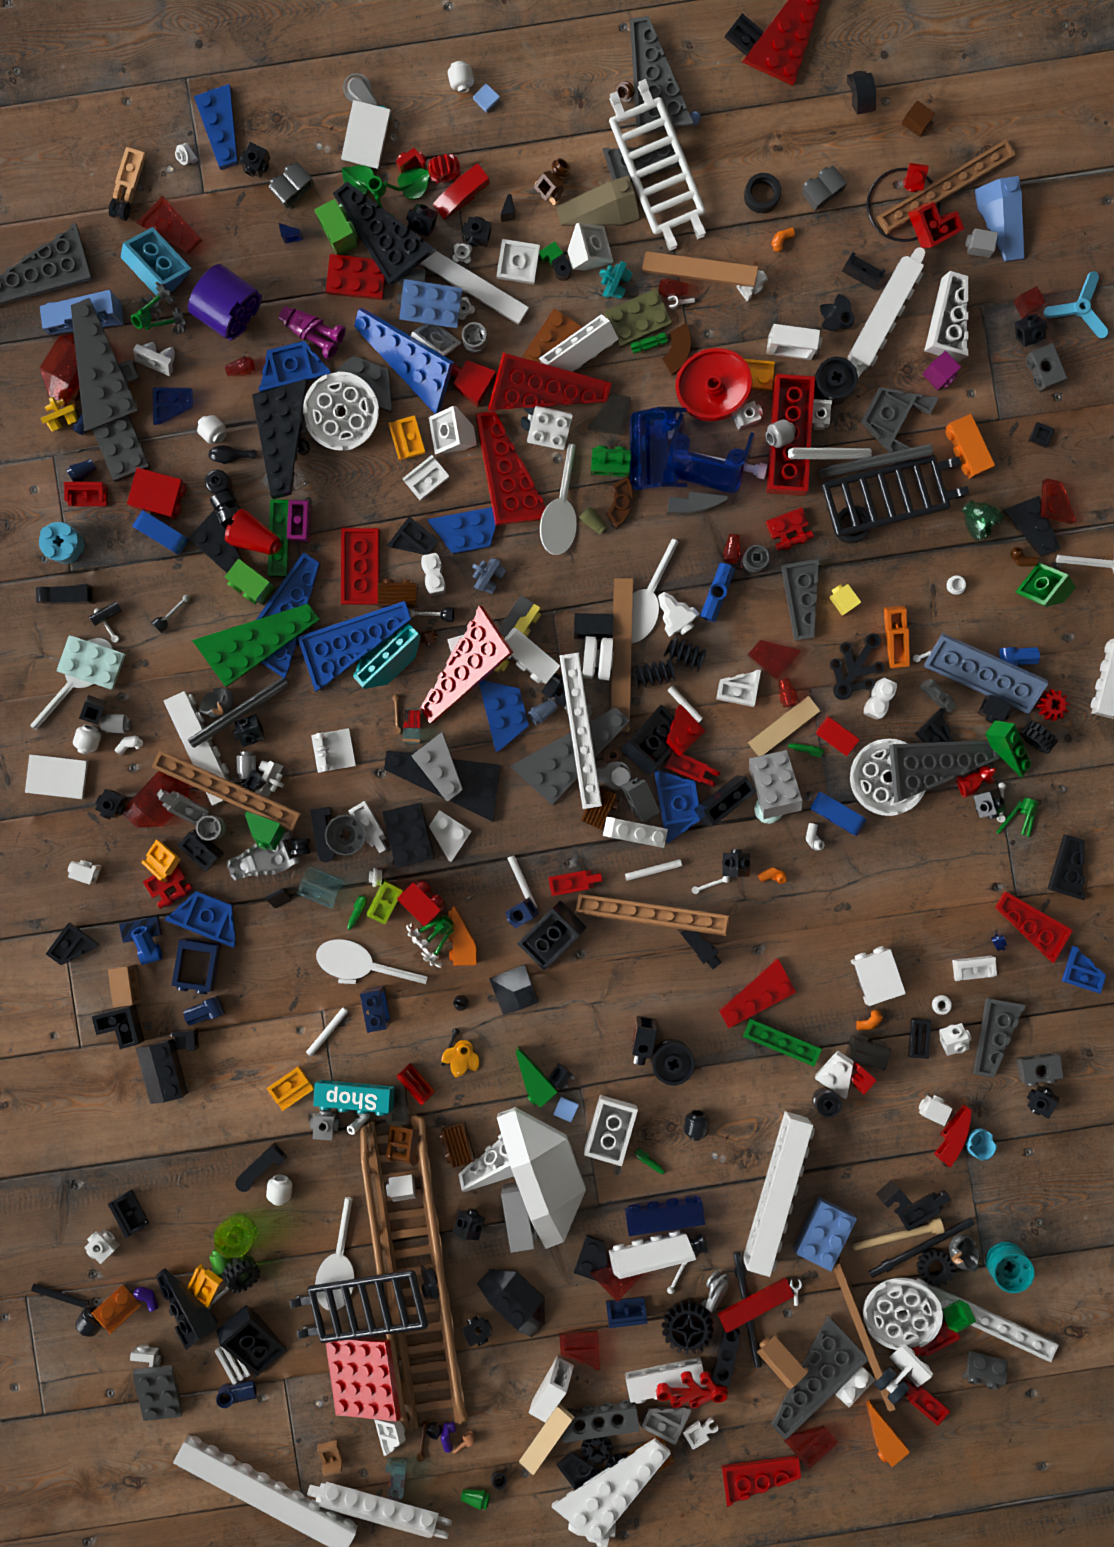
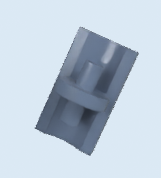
(492, 568)

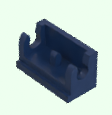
(626, 1312)

